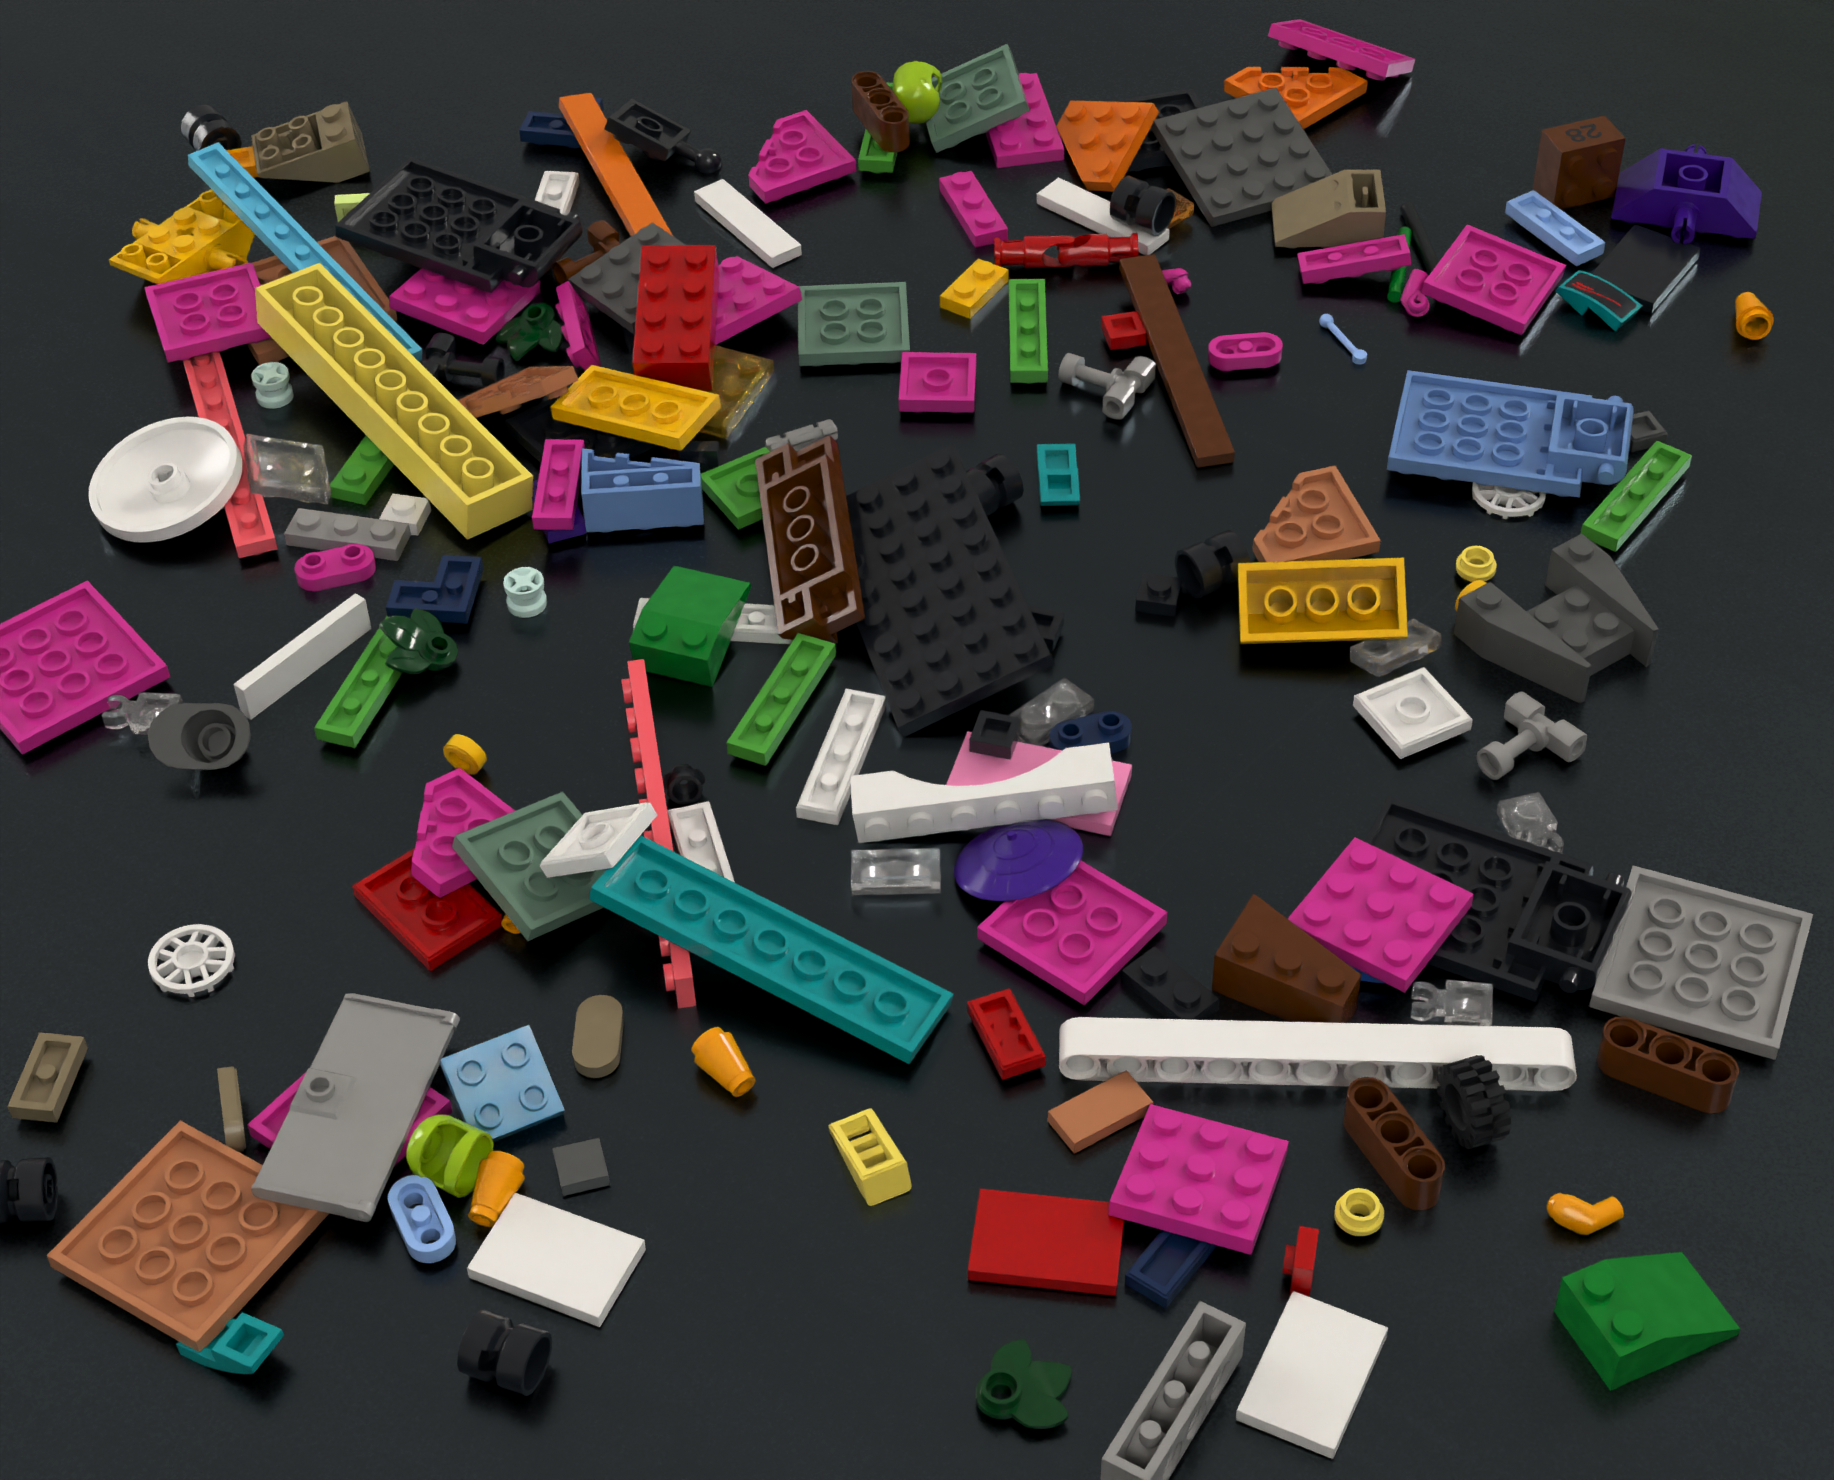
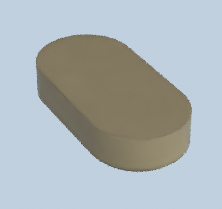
(598, 1036)
(231, 1108)

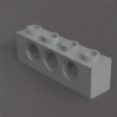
(1176, 1398)

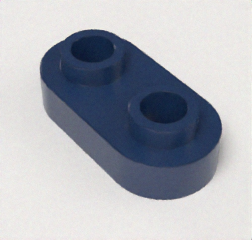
(1093, 729)

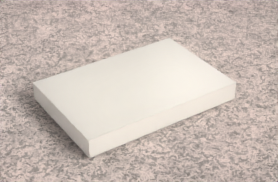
(556, 1259)
(1312, 1374)

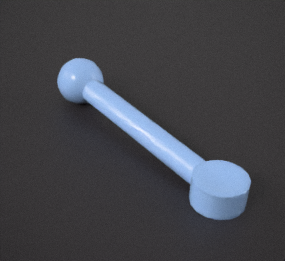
(1358, 355)

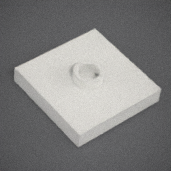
(1412, 712)
(598, 840)

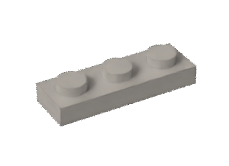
(333, 530)

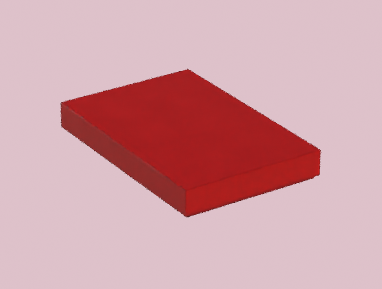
(424, 923)
(1046, 1242)

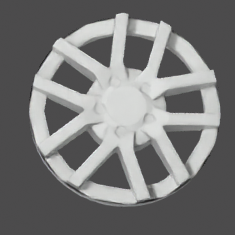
(1508, 497)
(191, 959)

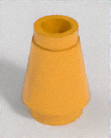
(1752, 317)
(722, 1060)
(495, 1184)

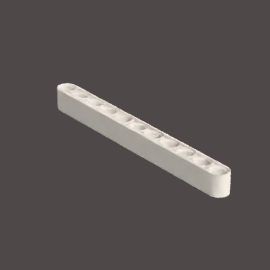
(1309, 1052)

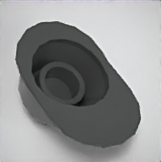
(199, 736)

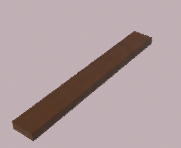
(1177, 362)

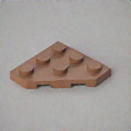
(519, 388)
(1316, 522)

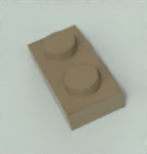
(47, 1077)

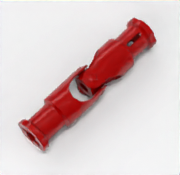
(1083, 250)

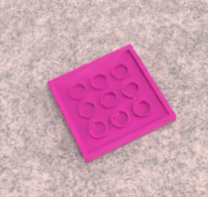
(66, 663)

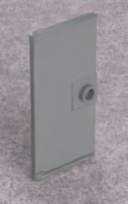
(356, 1107)

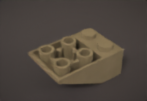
(312, 147)
(1331, 211)

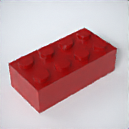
(677, 315)

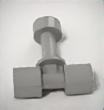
(1119, 385)
(1534, 732)

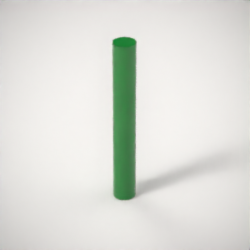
(1398, 276)

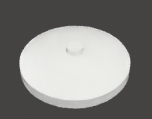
(165, 479)

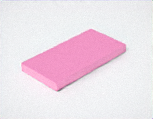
(982, 769)

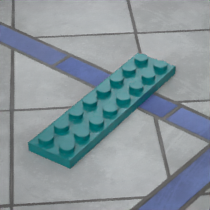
(773, 948)

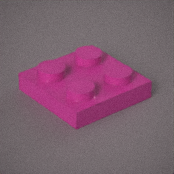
(937, 382)

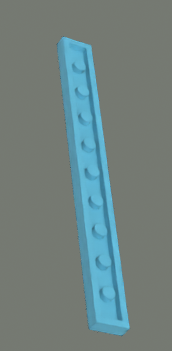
(278, 228)

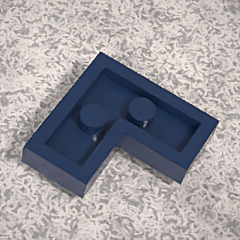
(549, 129)
(446, 598)

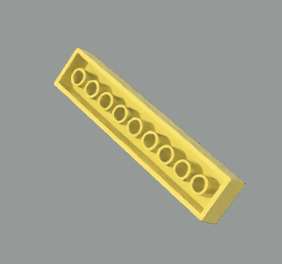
(395, 400)

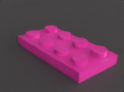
(1345, 49)
(1030, 137)

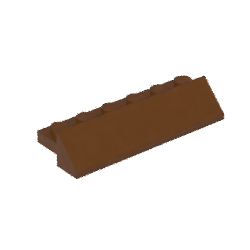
(809, 541)

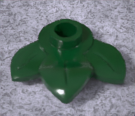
(532, 328)
(417, 643)
(1030, 1385)

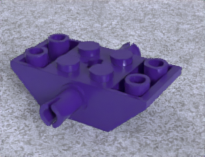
(1689, 194)

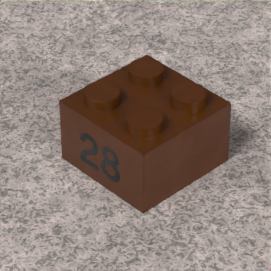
(1579, 162)

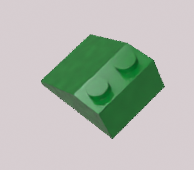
(689, 625)
(1641, 1314)

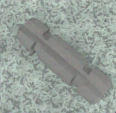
(803, 436)

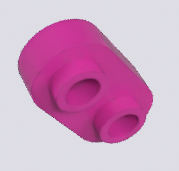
(1245, 351)
(335, 567)

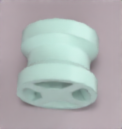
(272, 385)
(525, 592)

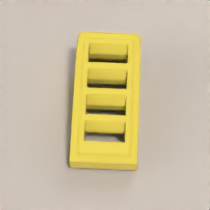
(871, 1159)

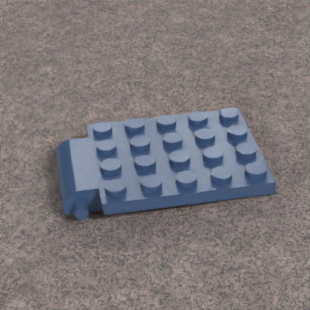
(1509, 435)

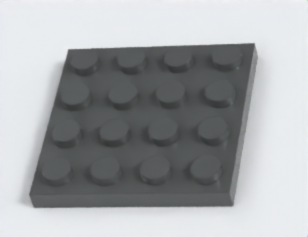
(1240, 154)

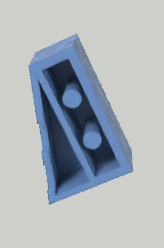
(639, 494)

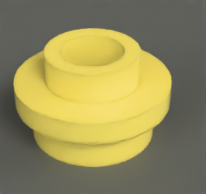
(1476, 564)
(1361, 1202)

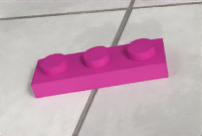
(973, 208)
(1354, 259)
(577, 328)
(558, 485)

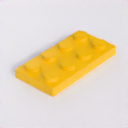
(636, 407)

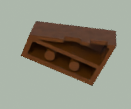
(1283, 969)

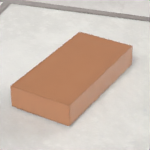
(1099, 1111)

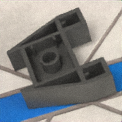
(1571, 634)

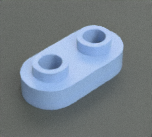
(424, 1221)

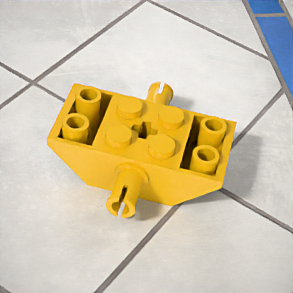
(189, 243)

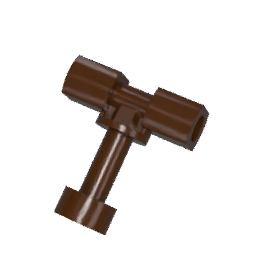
(601, 237)

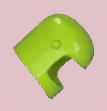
(915, 90)
(448, 1153)

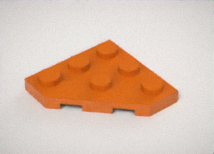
(1306, 94)
(1104, 138)

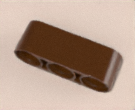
(880, 111)
(1667, 1064)
(1393, 1143)

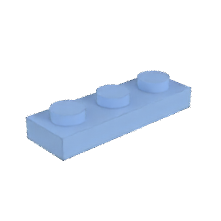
(1555, 227)

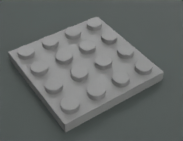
(1704, 962)

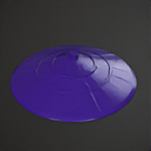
(1018, 860)

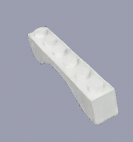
(901, 807)

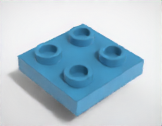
(503, 1084)

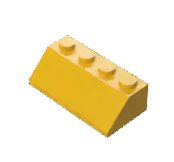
(1322, 601)

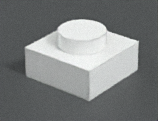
(407, 510)

